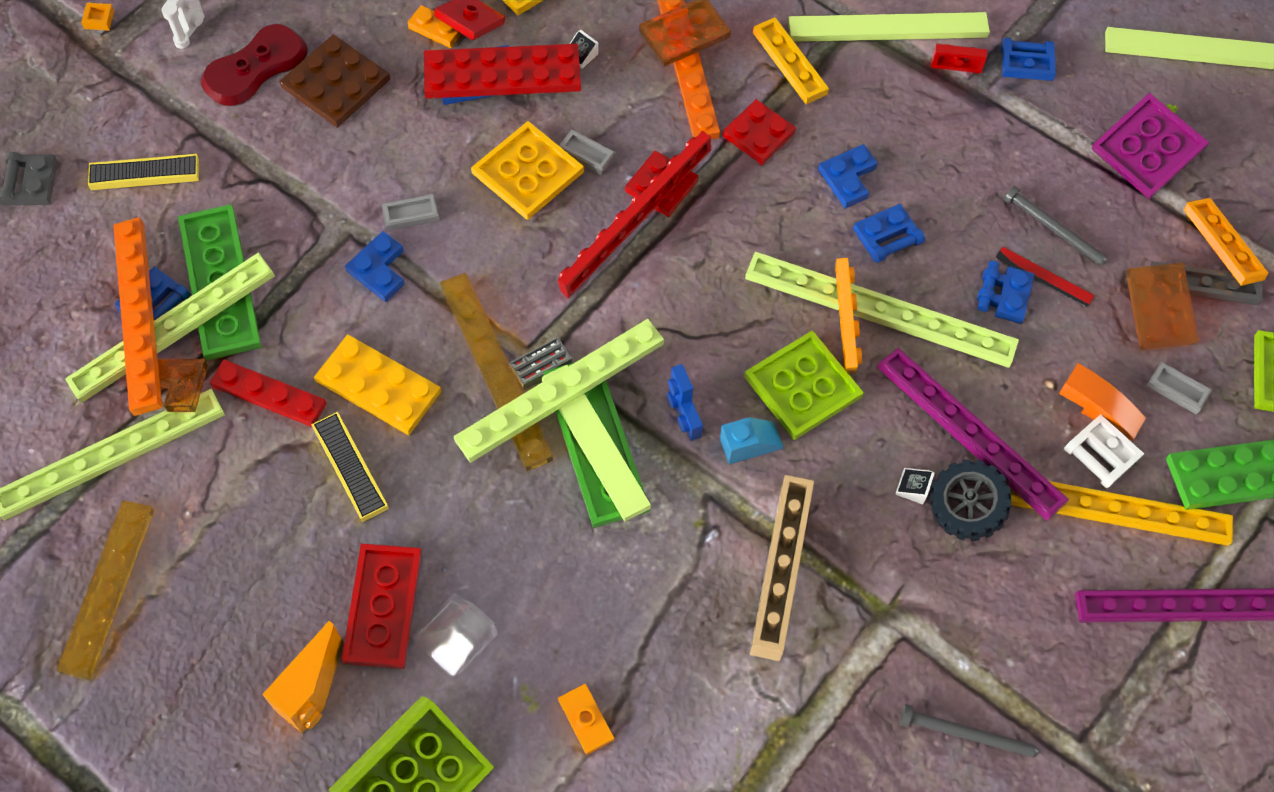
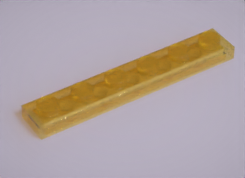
(105, 591)

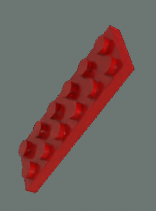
(501, 71)

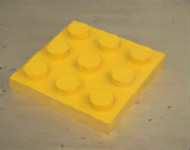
(527, 170)

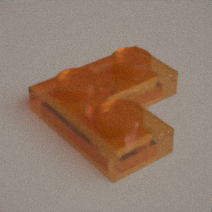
(184, 382)

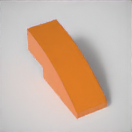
(1102, 398)

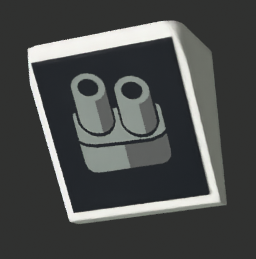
(586, 47)
(915, 484)

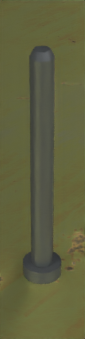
(1014, 196)
(909, 716)

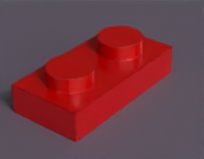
(958, 58)

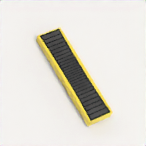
(143, 172)
(350, 467)

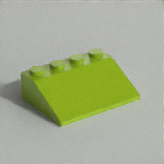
(417, 755)

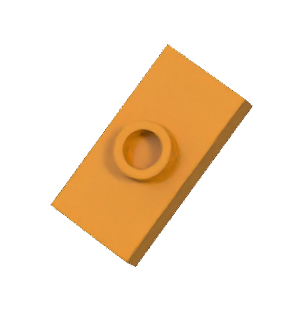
(586, 719)

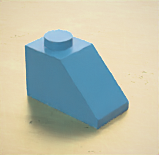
(749, 439)

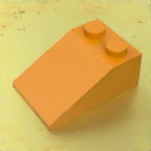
(304, 685)

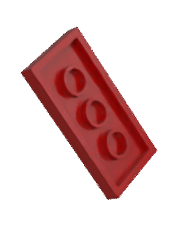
(382, 606)

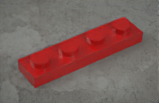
(268, 393)

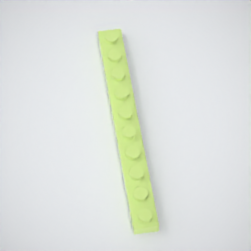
(885, 310)

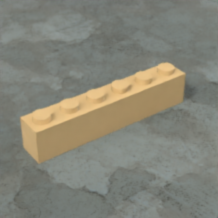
(782, 568)

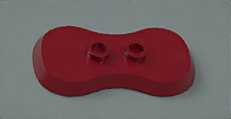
(239, 75)

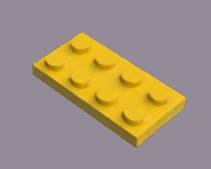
(378, 384)

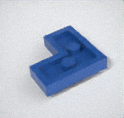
(843, 174)
(372, 268)
(681, 398)

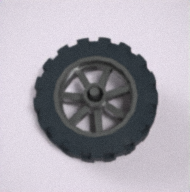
(958, 475)

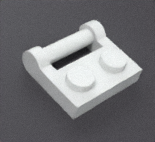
(183, 18)
(1110, 445)

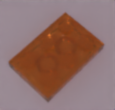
(684, 31)
(1162, 306)

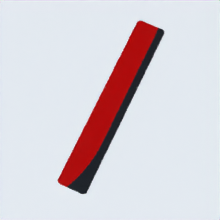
(1045, 276)

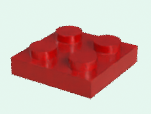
(759, 131)
(657, 164)

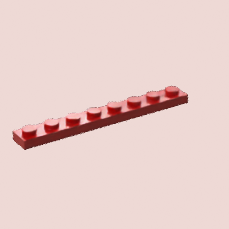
(627, 221)

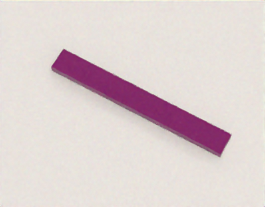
(973, 433)
(1175, 605)

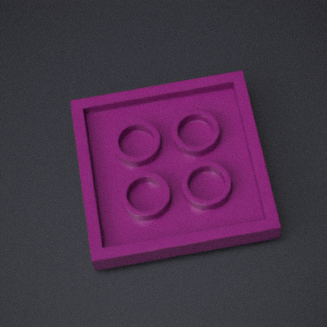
(1149, 146)

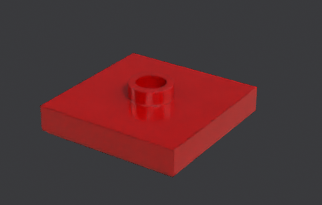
(469, 17)

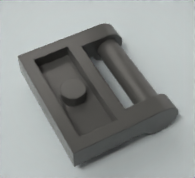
(36, 182)

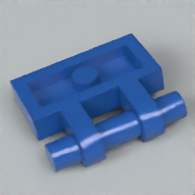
(1014, 293)

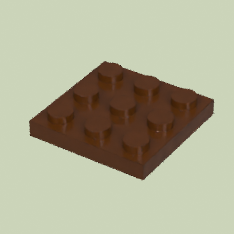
(335, 80)

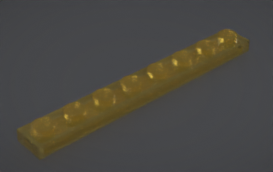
(493, 364)

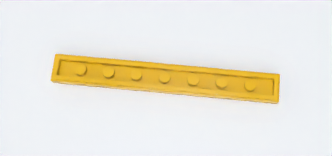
(1142, 514)

